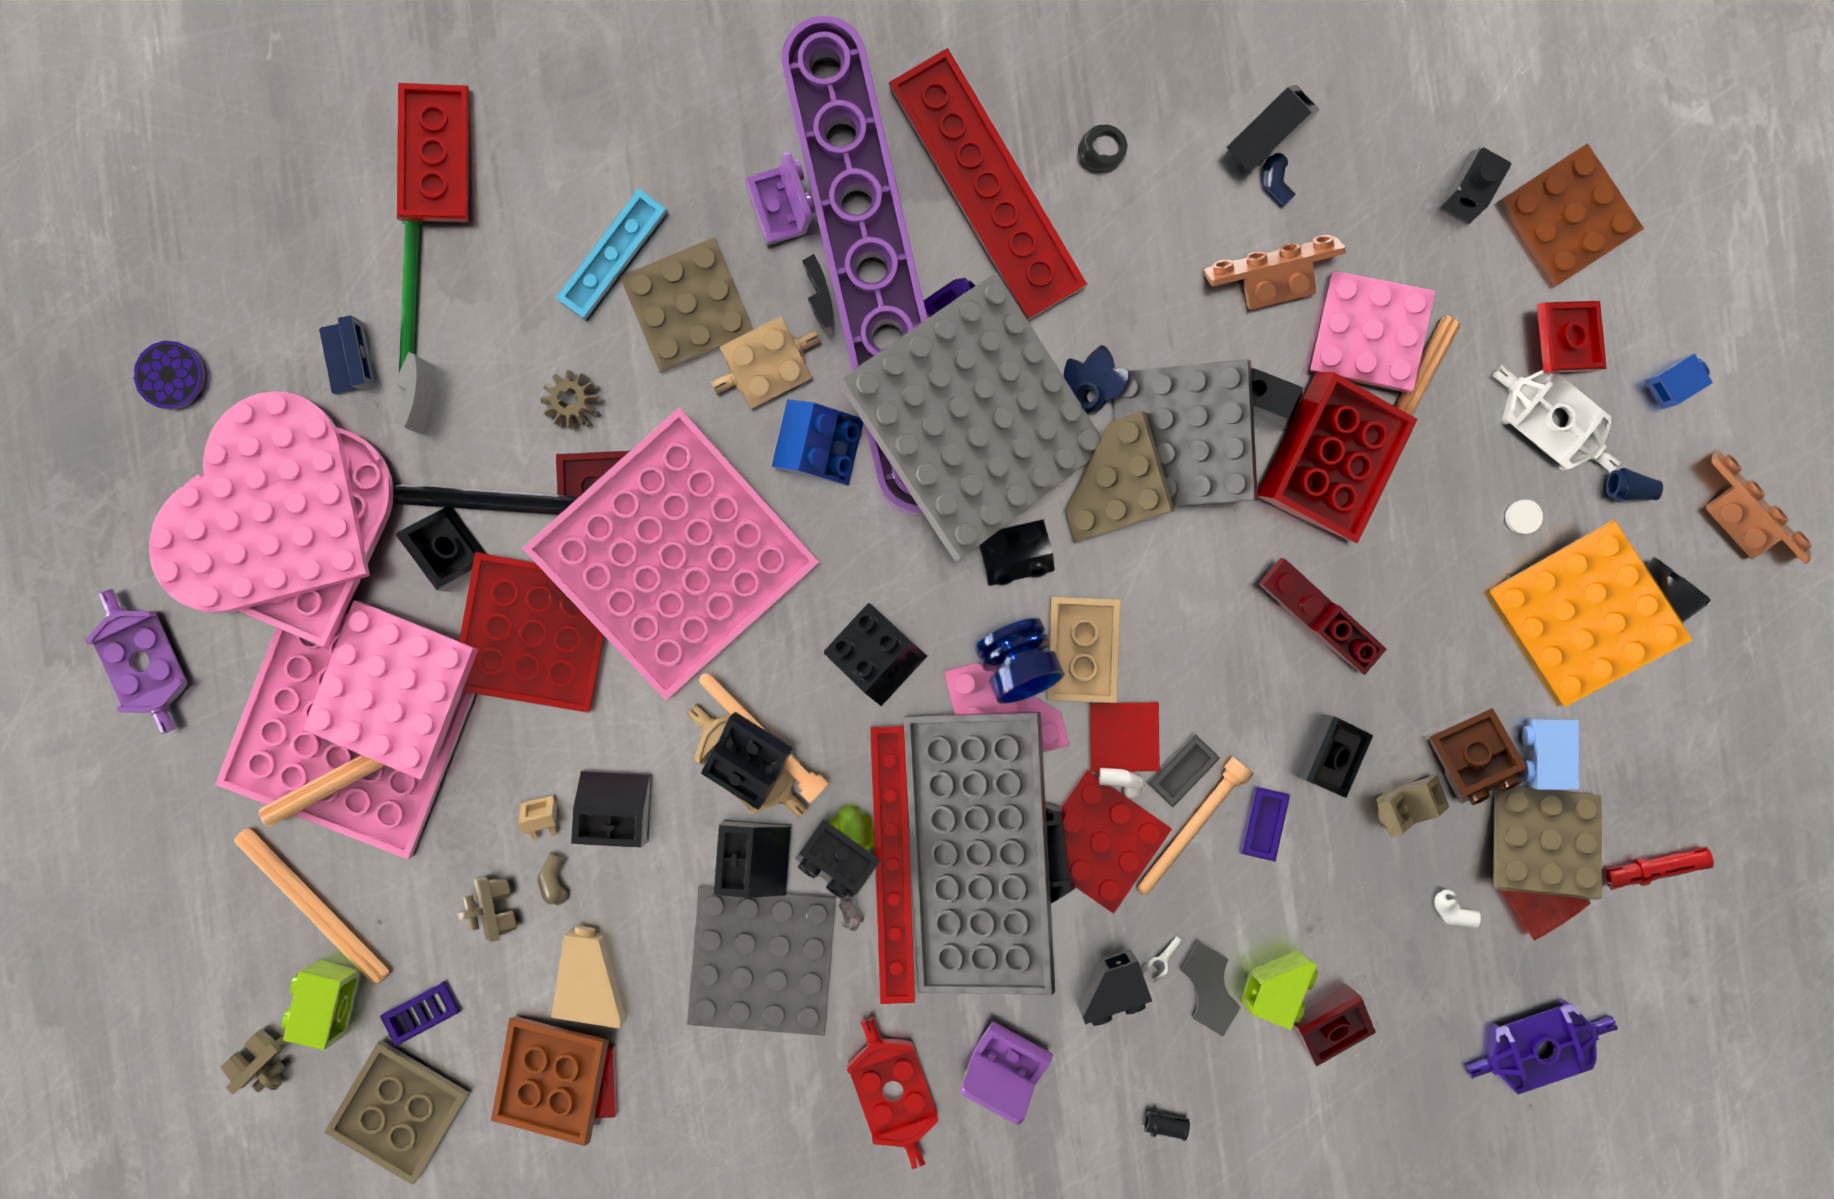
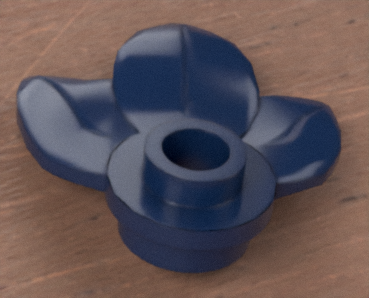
(1098, 375)

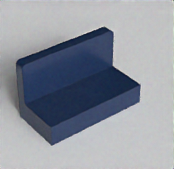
(346, 356)

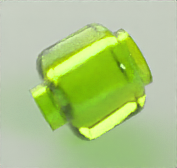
(855, 826)

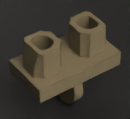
(493, 924)
(242, 1072)

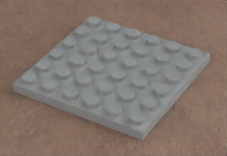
(973, 415)

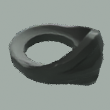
(1091, 159)

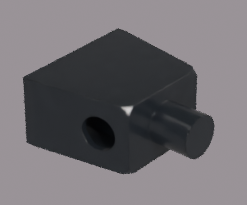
(1476, 181)
(1278, 401)

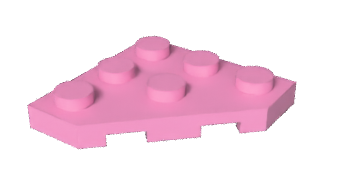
(972, 694)

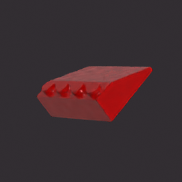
(1337, 456)

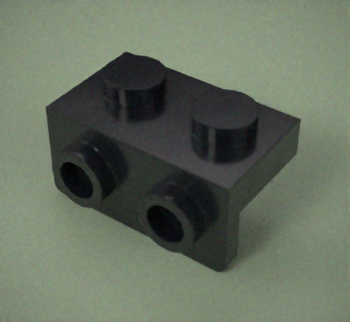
(1017, 553)

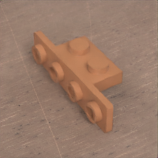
(1276, 274)
(1749, 517)

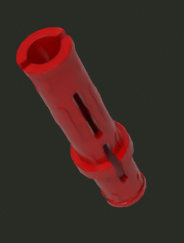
(1645, 871)

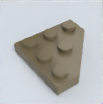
(1121, 482)

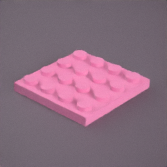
(390, 690)

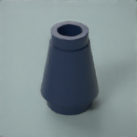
(1632, 486)

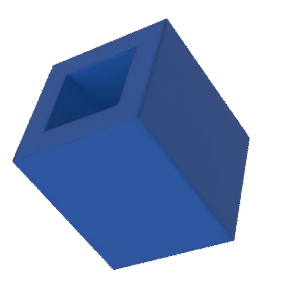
(1680, 380)

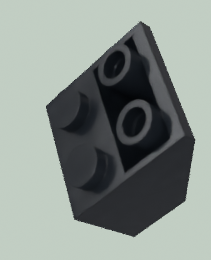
(611, 809)
(752, 859)
(1114, 988)

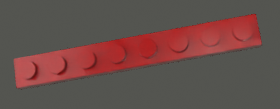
(893, 870)

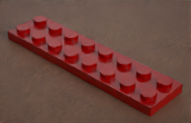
(987, 184)

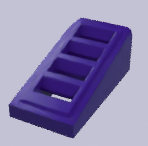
(393, 1028)

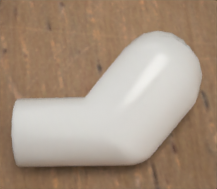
(1122, 778)
(1452, 913)

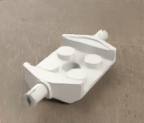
(1531, 411)

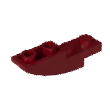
(1322, 616)

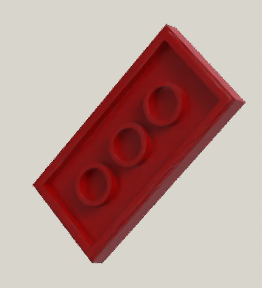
(433, 152)

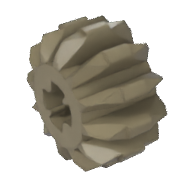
(565, 388)

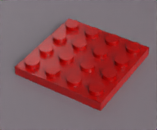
(528, 637)

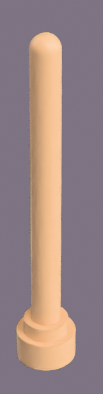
(1233, 776)
(809, 783)

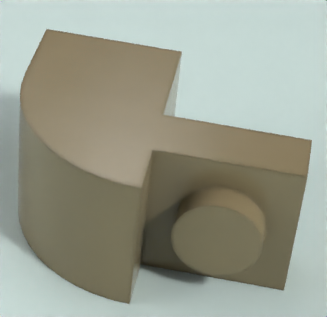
(1411, 805)

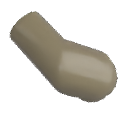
(548, 882)

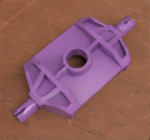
(118, 641)

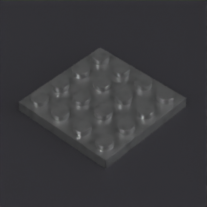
(1199, 427)
(762, 962)

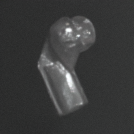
(852, 914)

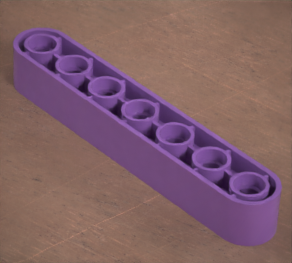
(833, 174)

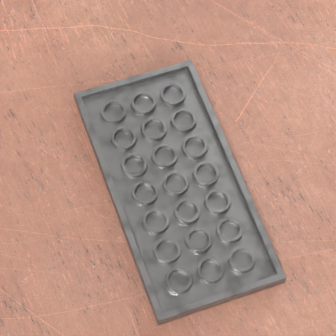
(979, 853)

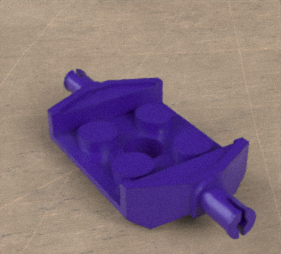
(1515, 1047)

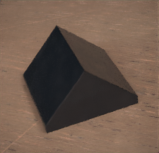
(441, 548)
(1335, 755)

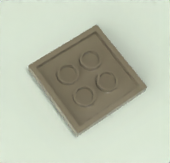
(686, 304)
(1548, 842)
(396, 1112)

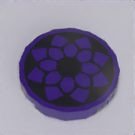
(169, 375)

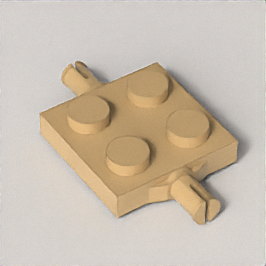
(765, 362)

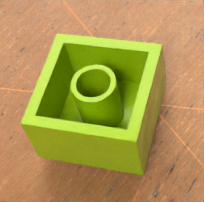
(320, 1004)

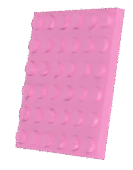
(671, 554)
(277, 756)

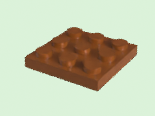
(1570, 215)
(549, 1080)

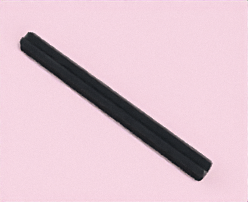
(481, 499)

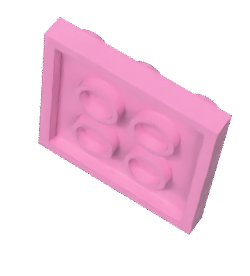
(1372, 331)

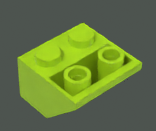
(1279, 988)

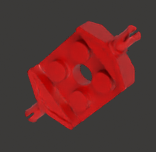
(897, 1120)

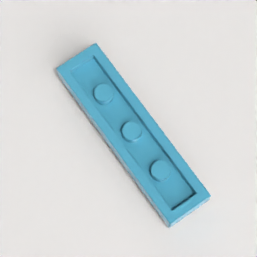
(611, 254)

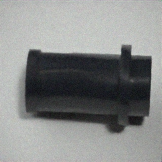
(1166, 1125)

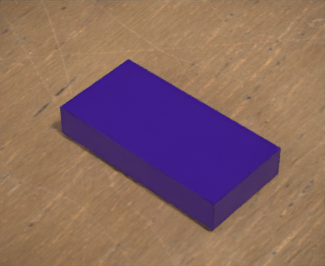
(1265, 823)

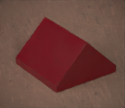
(1334, 1025)

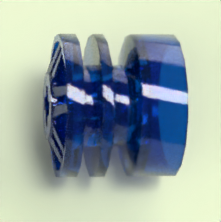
(1019, 661)

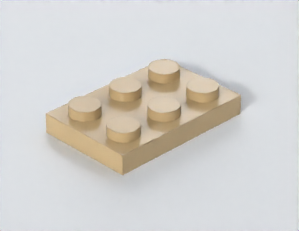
(1087, 645)

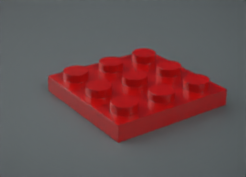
(1107, 840)

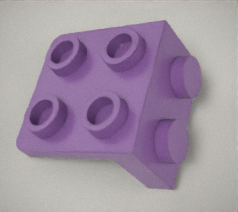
(781, 201)
(1004, 1072)

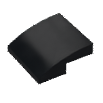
(821, 301)
(746, 760)

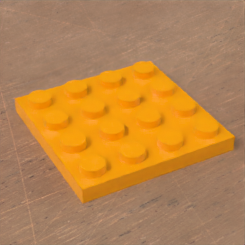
(1590, 613)

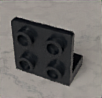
(874, 654)
(836, 860)

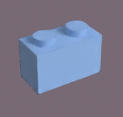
(1551, 753)

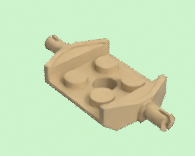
(712, 730)

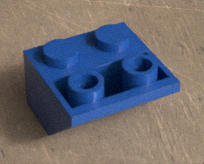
(817, 441)

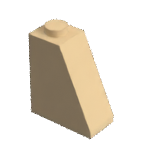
(587, 981)

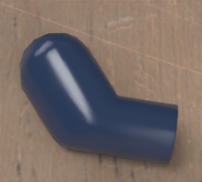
(1274, 178)

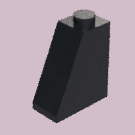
(1271, 128)

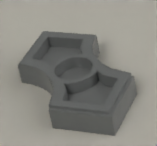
(1213, 1004)

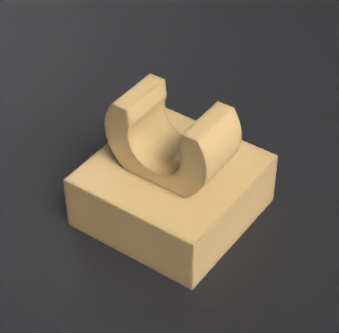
(538, 815)

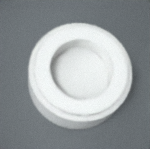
(1523, 516)

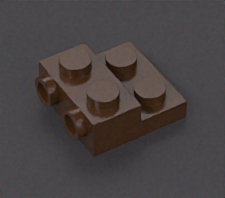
(1478, 757)

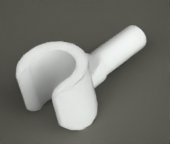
(1161, 961)

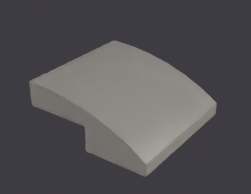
(418, 380)

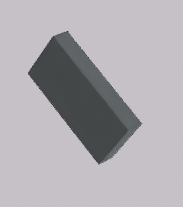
(1183, 770)

